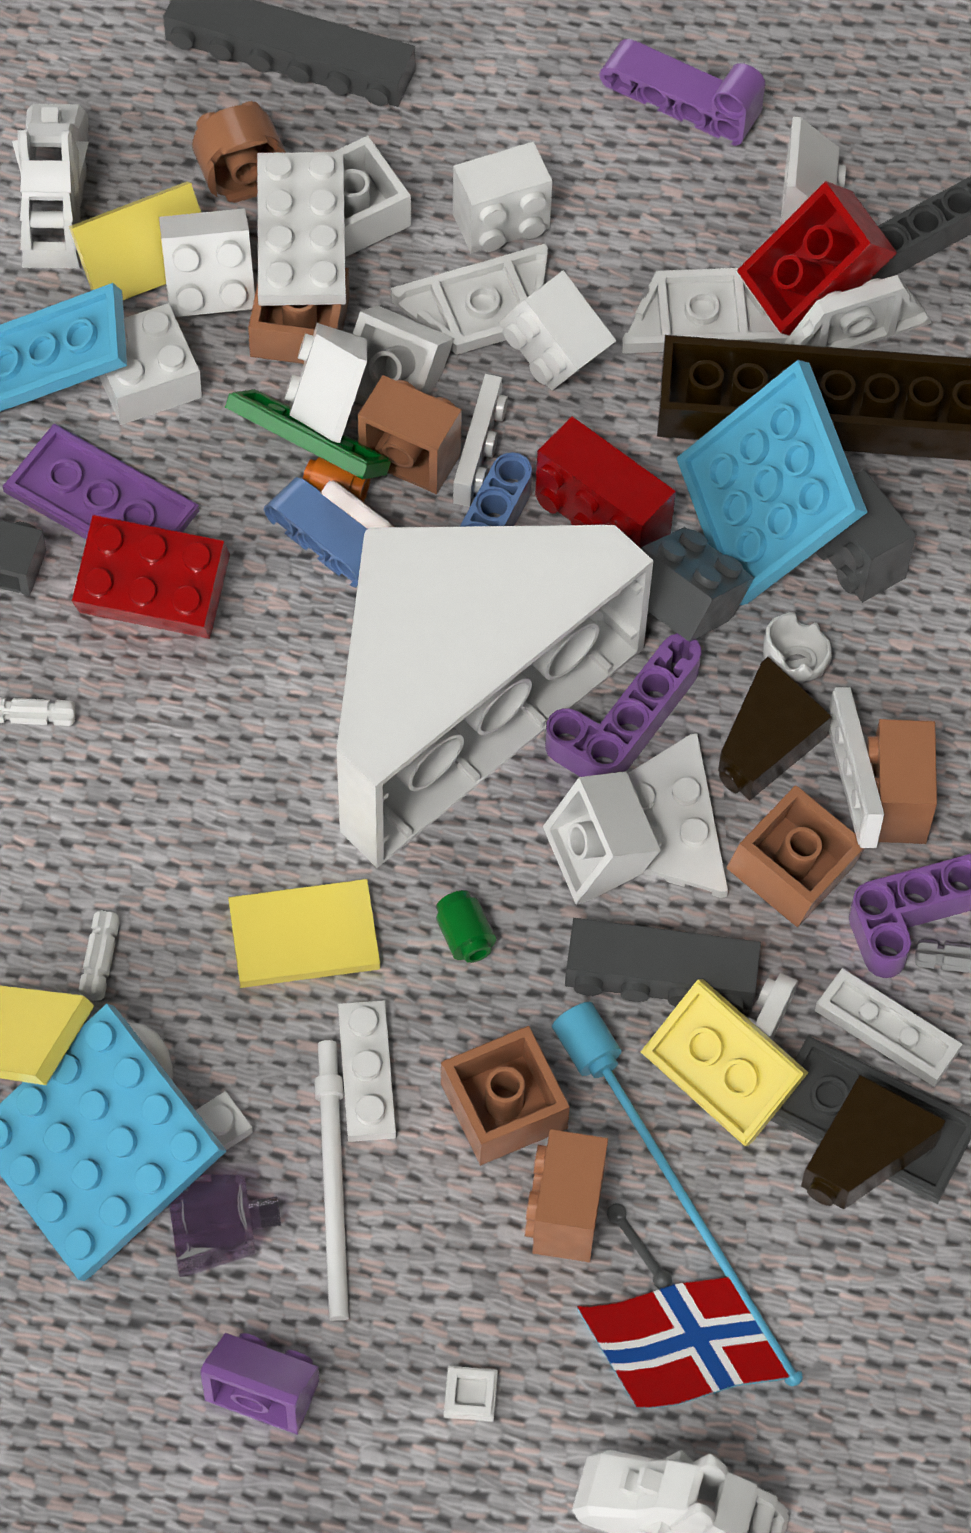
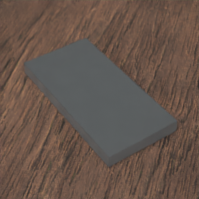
(827, 1085)

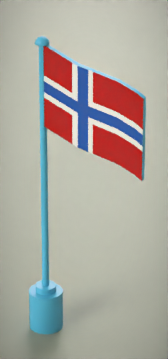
(689, 1334)

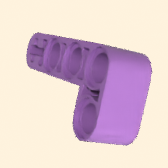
(686, 92)
(633, 708)
(900, 913)

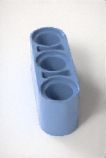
(502, 496)
(319, 525)

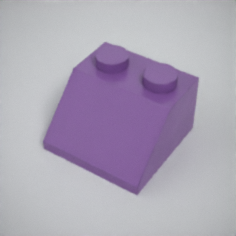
(260, 1381)

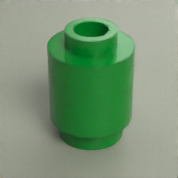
(465, 926)

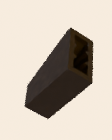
(770, 731)
(868, 1144)

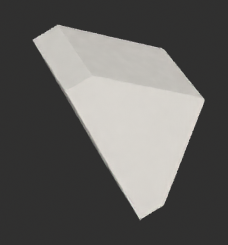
(466, 656)

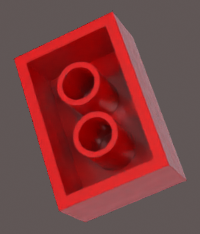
(816, 251)
(601, 485)
(151, 576)

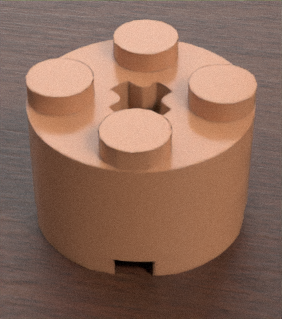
(228, 149)

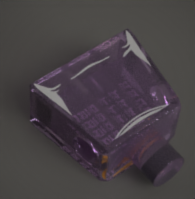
(217, 1222)

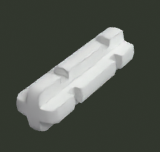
(37, 711)
(99, 955)

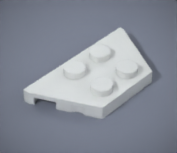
(473, 298)
(698, 305)
(860, 315)
(681, 814)

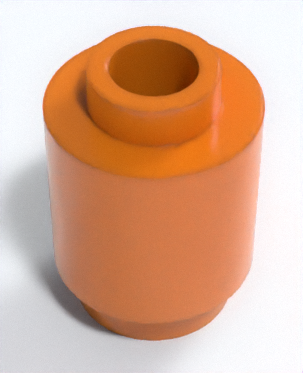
(320, 471)

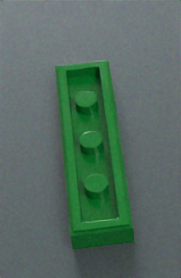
(276, 418)

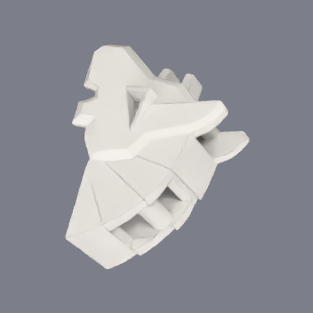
(62, 180)
(660, 1496)

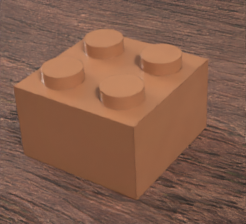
(279, 329)
(413, 431)
(905, 778)
(795, 856)
(504, 1095)
(566, 1195)

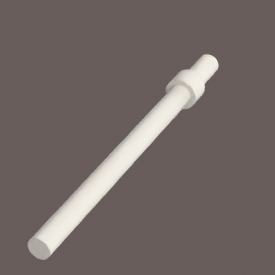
(329, 1092)

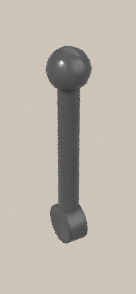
(617, 1214)

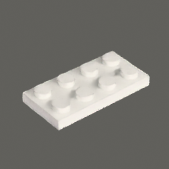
(301, 228)

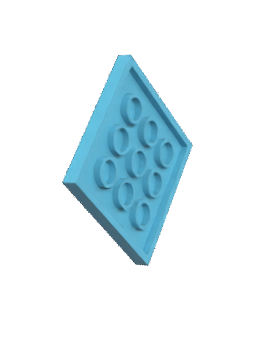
(773, 479)
(101, 1144)

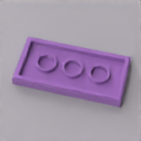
(77, 480)

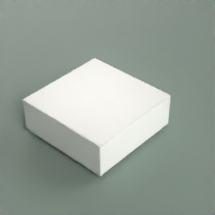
(470, 1393)

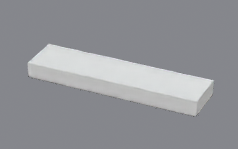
(855, 768)

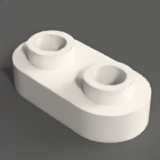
(775, 1001)

